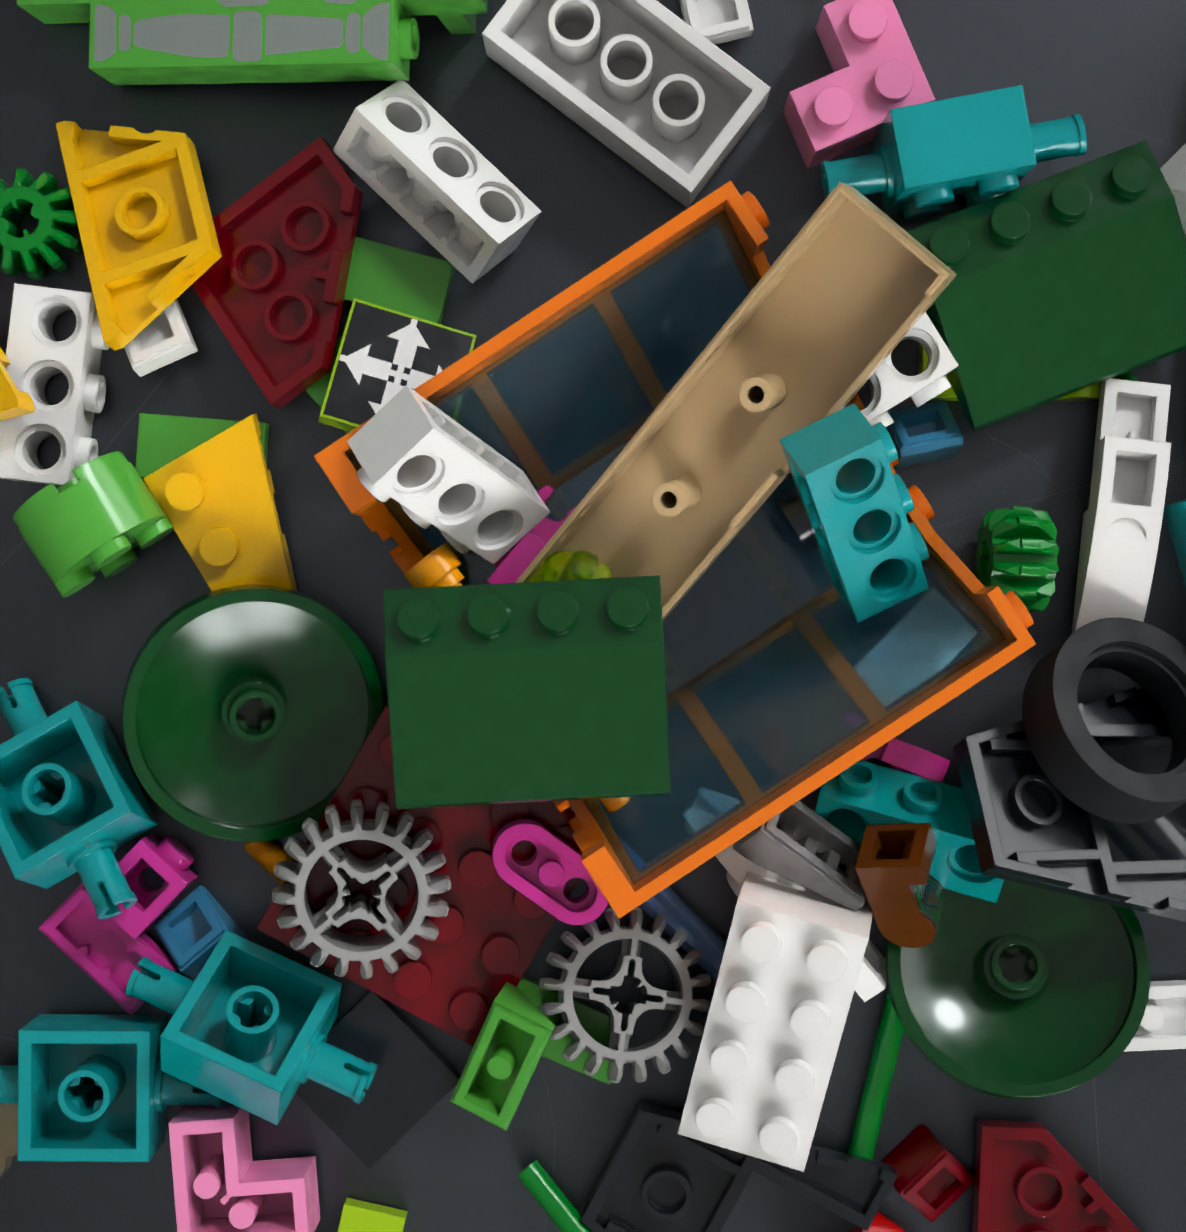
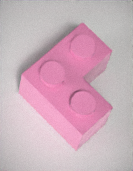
(871, 75)
(222, 1185)

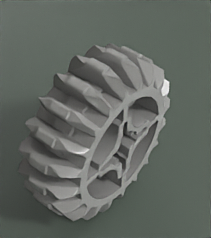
(397, 932)
(627, 964)

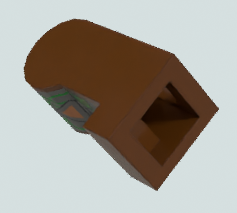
(897, 882)

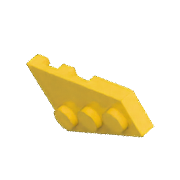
(226, 510)

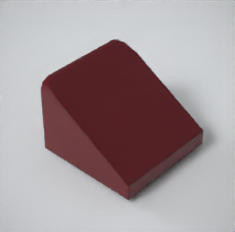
(928, 1173)

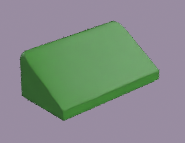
(503, 1058)

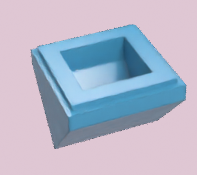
(925, 434)

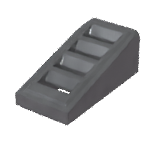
(777, 850)

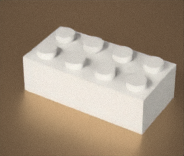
(632, 82)
(775, 1021)

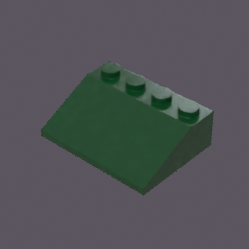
(1060, 284)
(527, 692)

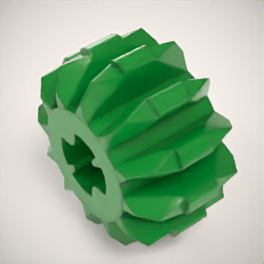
(40, 201)
(1018, 554)

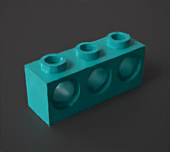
(858, 510)
(883, 795)

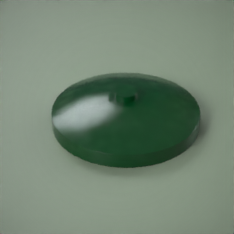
(248, 711)
(1023, 990)

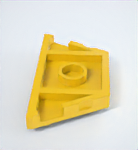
(138, 221)

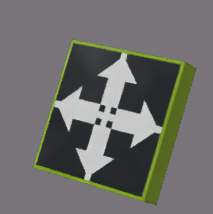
(382, 356)

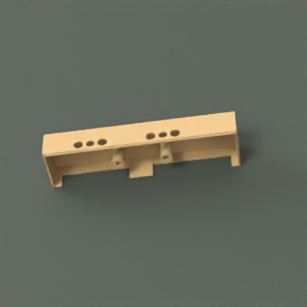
(776, 365)

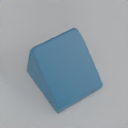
(194, 930)

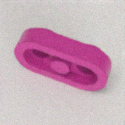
(546, 872)

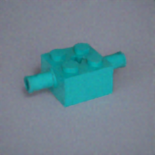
(955, 152)
(75, 830)
(213, 1035)
(64, 1116)

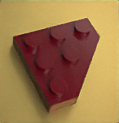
(286, 271)
(1035, 1185)

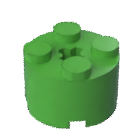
(91, 522)

